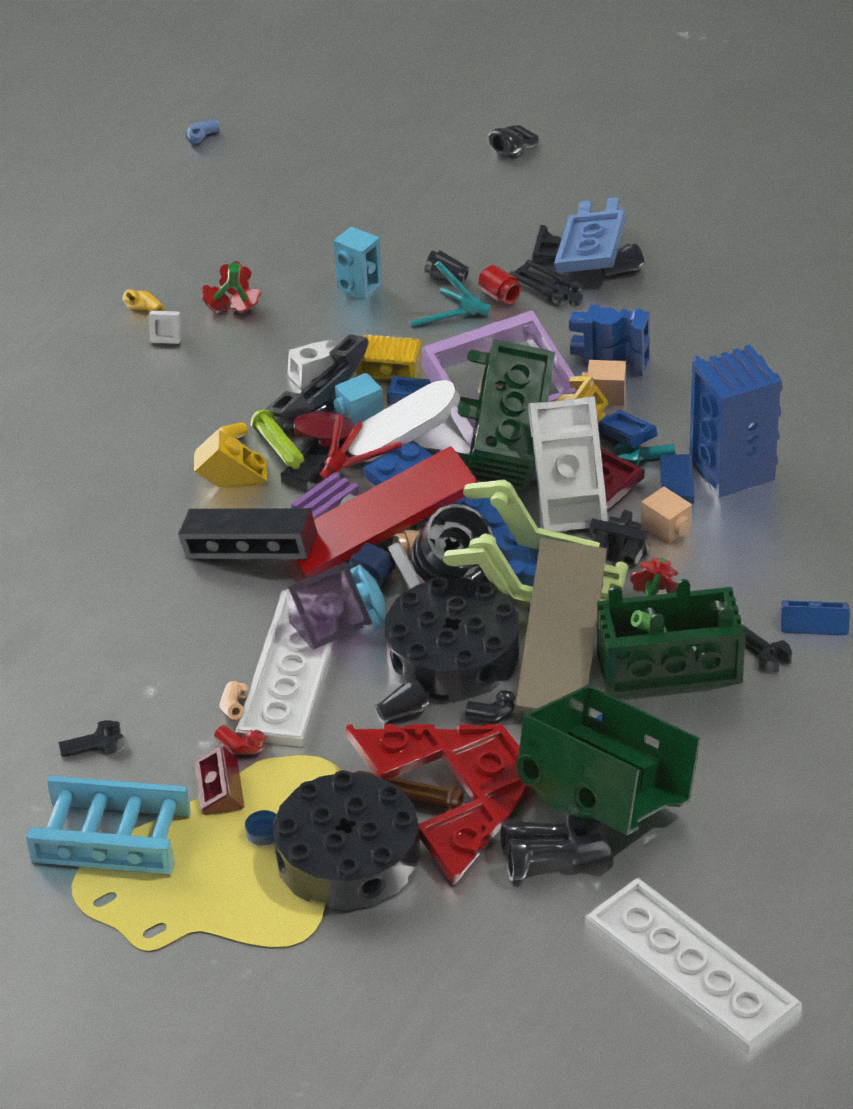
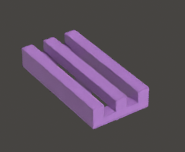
(322, 495)

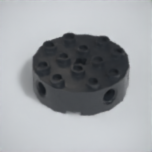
(452, 637)
(346, 840)

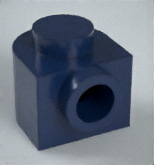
(375, 561)

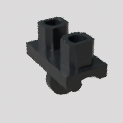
(622, 534)

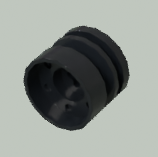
(447, 529)

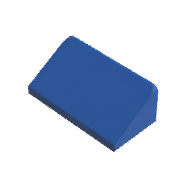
(815, 617)

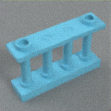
(106, 850)

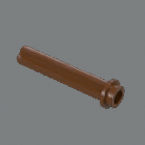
(428, 794)

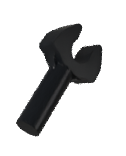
(768, 651)
(106, 737)

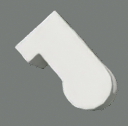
(309, 362)

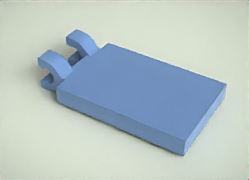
(591, 238)

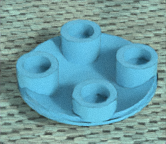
(370, 595)

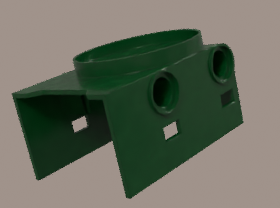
(605, 765)

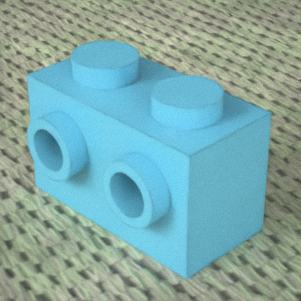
(358, 262)

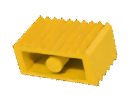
(391, 357)

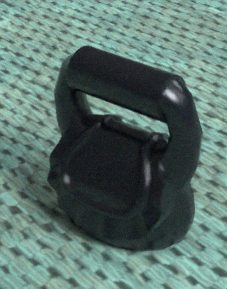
(512, 140)

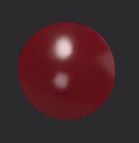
(321, 426)

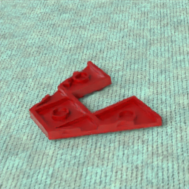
(481, 762)

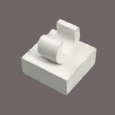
(165, 327)

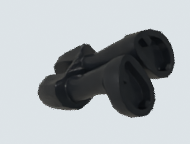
(580, 842)

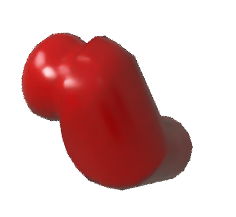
(240, 745)

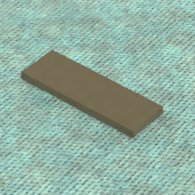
(560, 622)

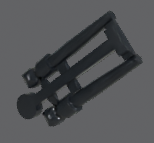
(549, 288)

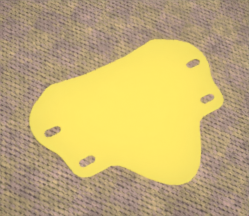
(218, 875)

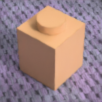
(609, 378)
(666, 515)

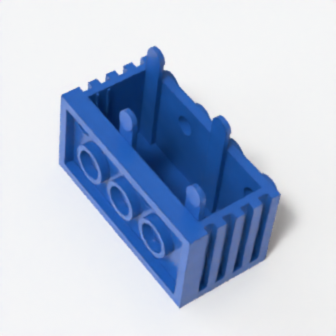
(734, 420)

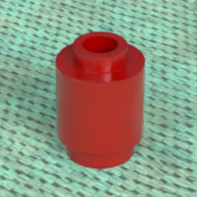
(499, 284)

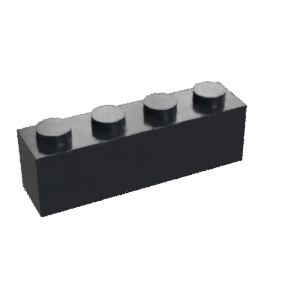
(248, 533)

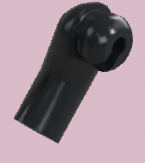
(493, 711)

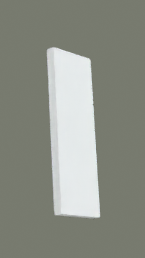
(285, 684)
(693, 965)

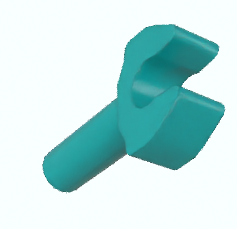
(636, 454)

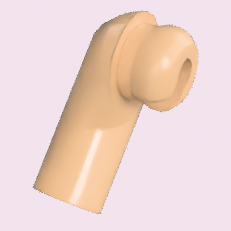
(229, 702)

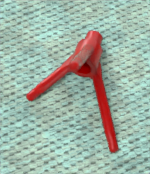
(338, 459)

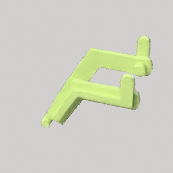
(526, 533)

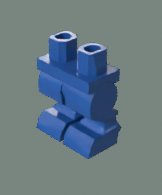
(612, 336)

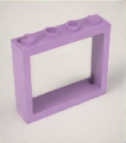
(455, 351)

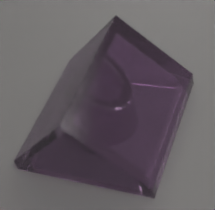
(326, 606)

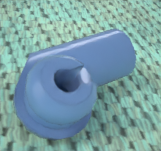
(199, 130)

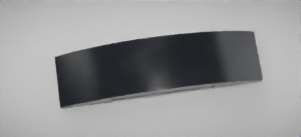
(346, 360)

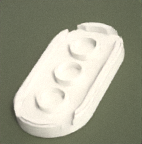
(407, 418)

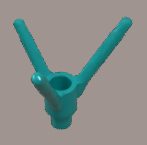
(468, 301)

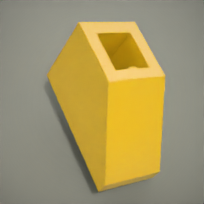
(229, 462)

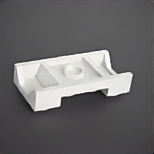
(568, 463)

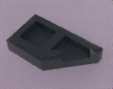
(545, 247)

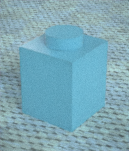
(358, 398)

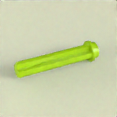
(264, 422)

